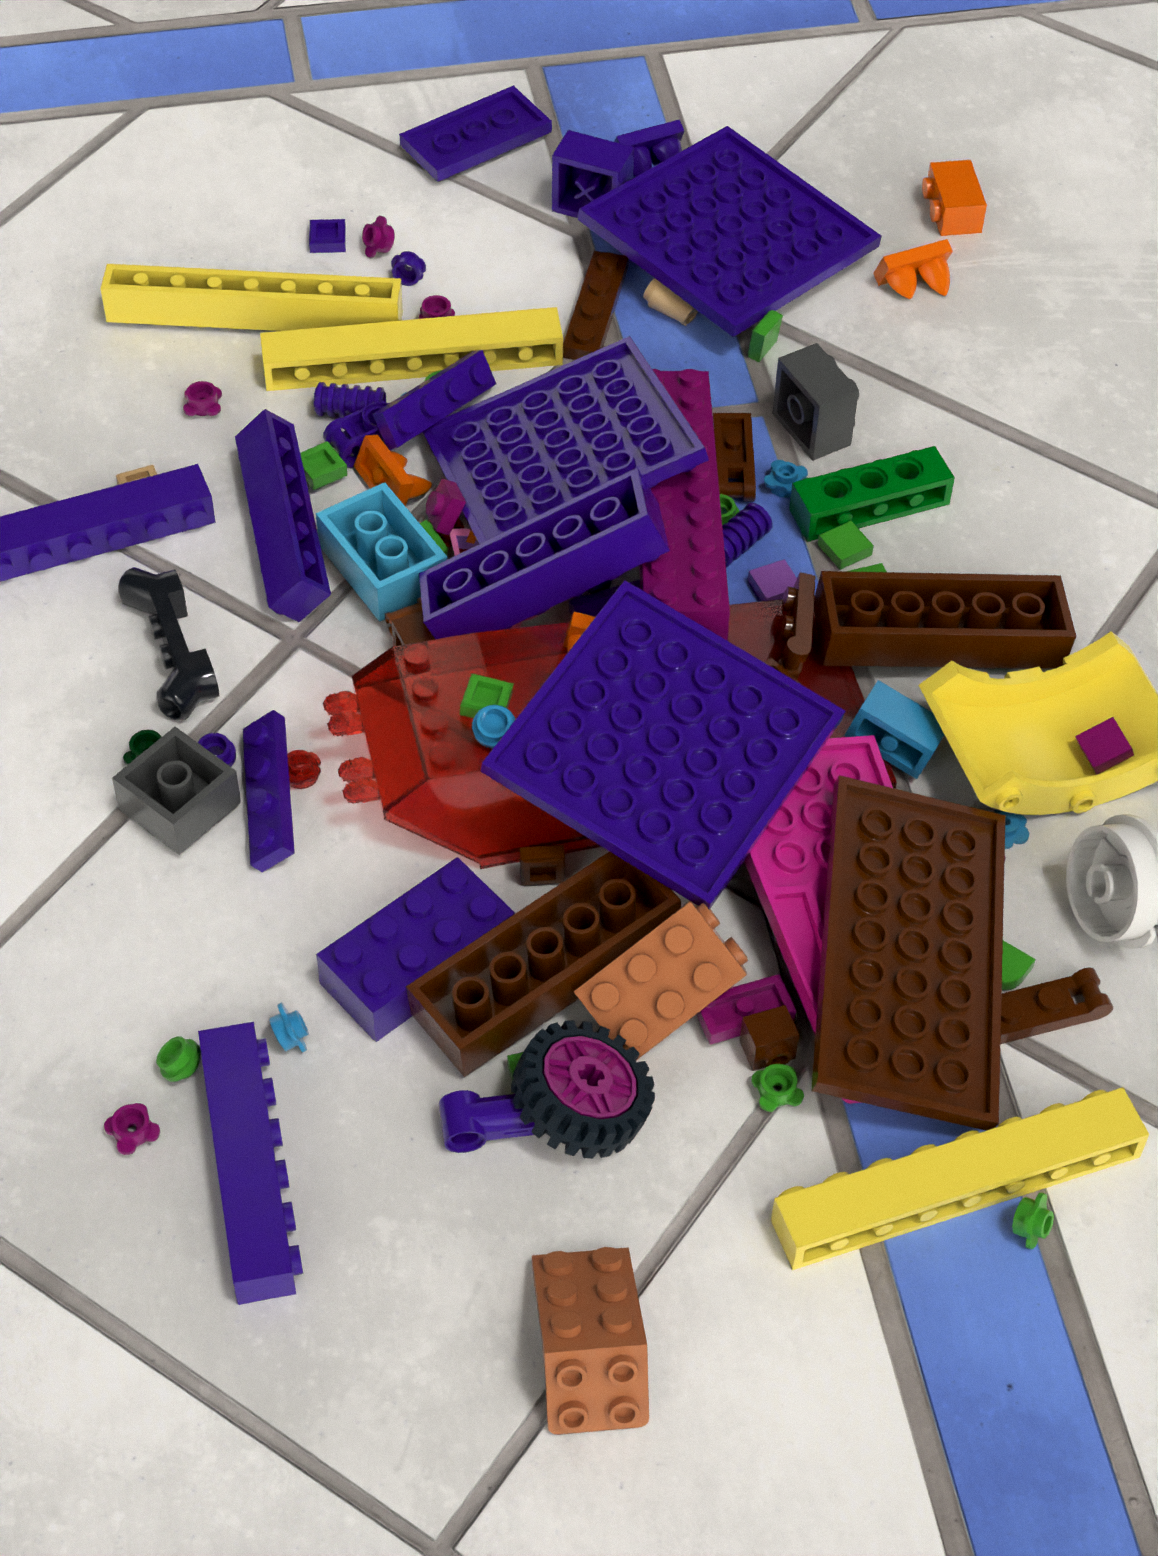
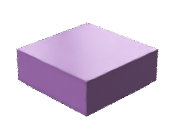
(772, 580)

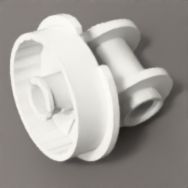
(1116, 881)

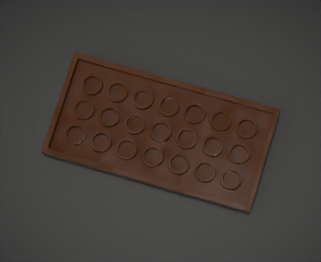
(912, 955)

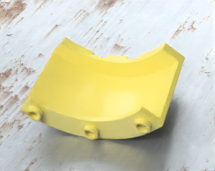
(1022, 729)

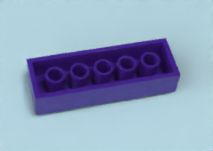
(545, 560)

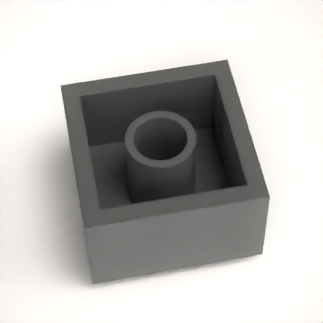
(815, 401)
(177, 790)

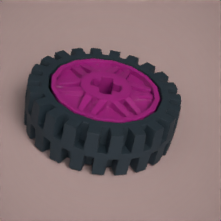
(582, 1089)

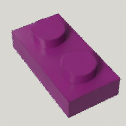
(724, 1015)

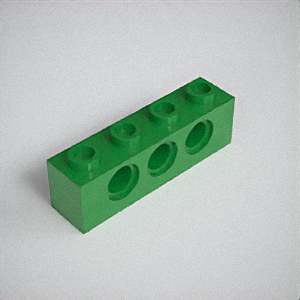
(872, 492)

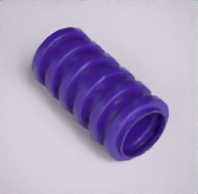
(343, 399)
(744, 530)

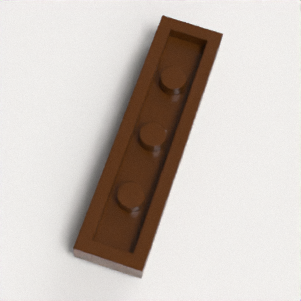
(595, 304)

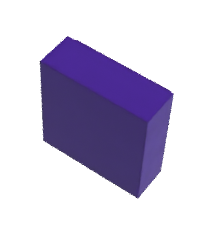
(327, 236)

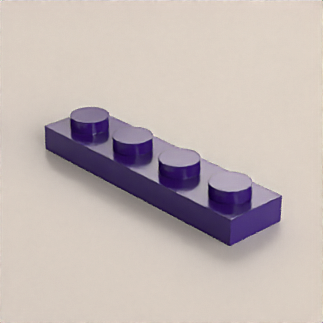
(434, 399)
(268, 791)

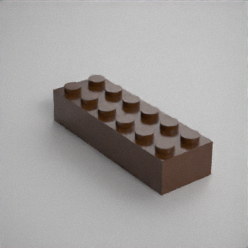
(942, 619)
(536, 960)

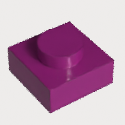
(444, 506)

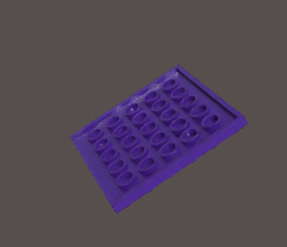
(729, 229)
(563, 438)
(664, 744)

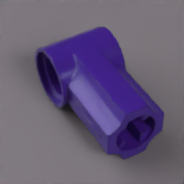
(473, 1120)

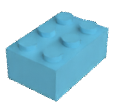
(378, 548)

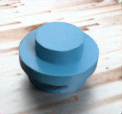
(491, 724)

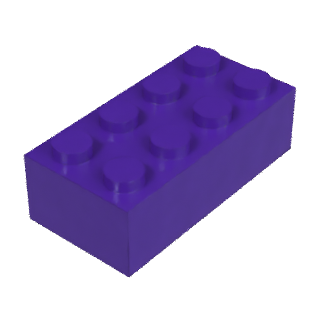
(404, 941)

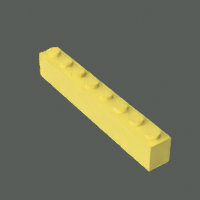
(246, 298)
(409, 348)
(957, 1177)

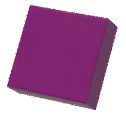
(1104, 745)

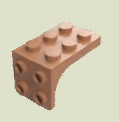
(664, 978)
(591, 1341)

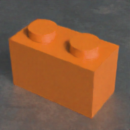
(954, 197)

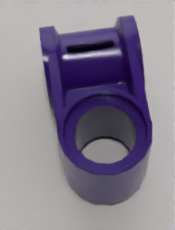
(356, 427)

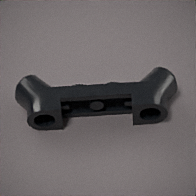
(192, 672)

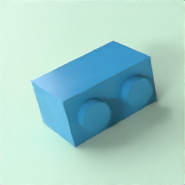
(902, 728)

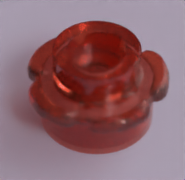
(308, 774)

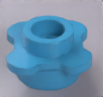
(782, 476)
(289, 1028)

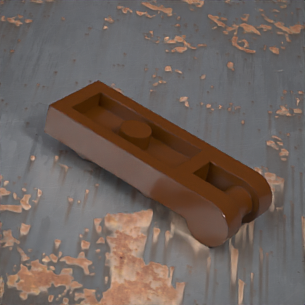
(735, 455)
(798, 623)
(1051, 1006)

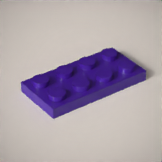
(475, 133)

